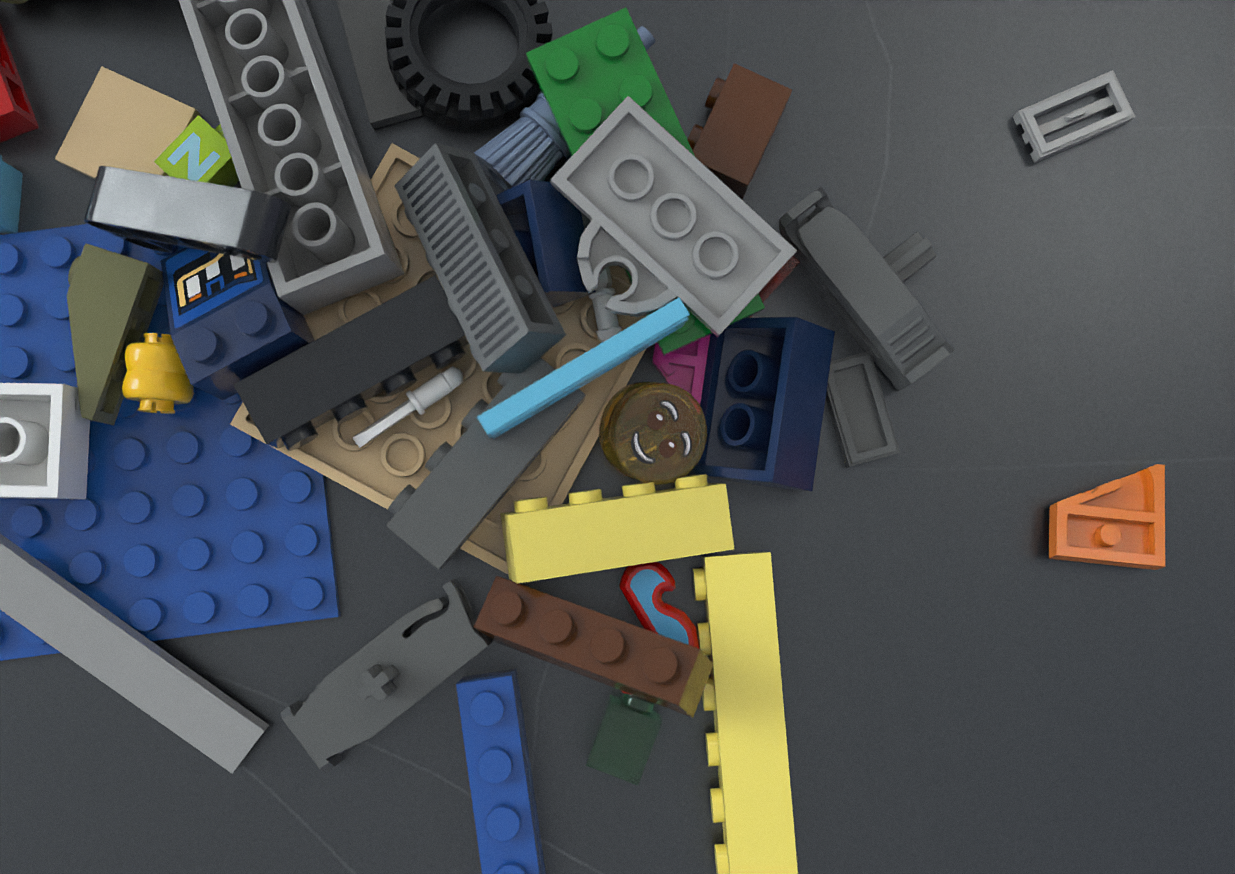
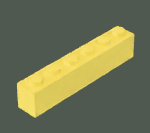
(748, 715)

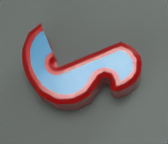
(643, 590)

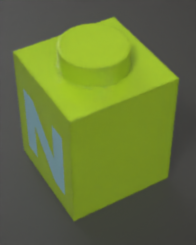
(200, 155)

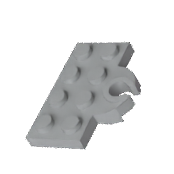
(665, 223)

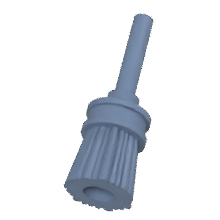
(531, 144)

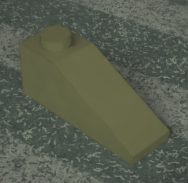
(108, 309)

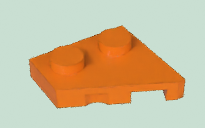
(1113, 523)

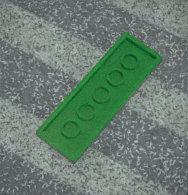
(586, 80)

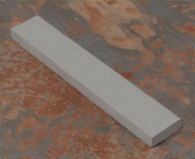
(125, 659)

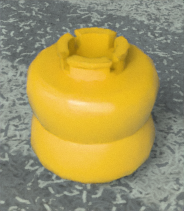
(156, 375)

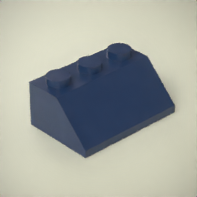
(765, 402)

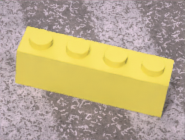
(617, 530)

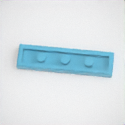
(584, 369)

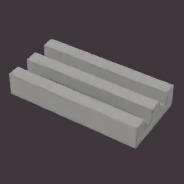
(1035, 134)

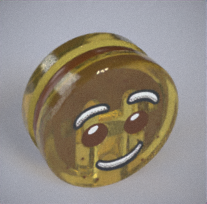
(653, 432)

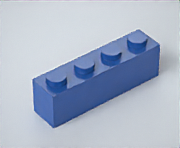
(500, 773)

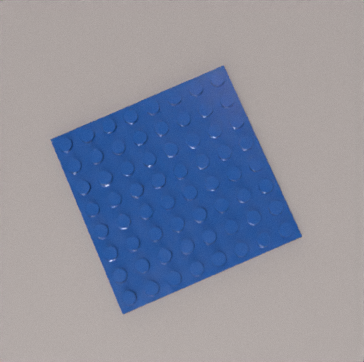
(181, 510)

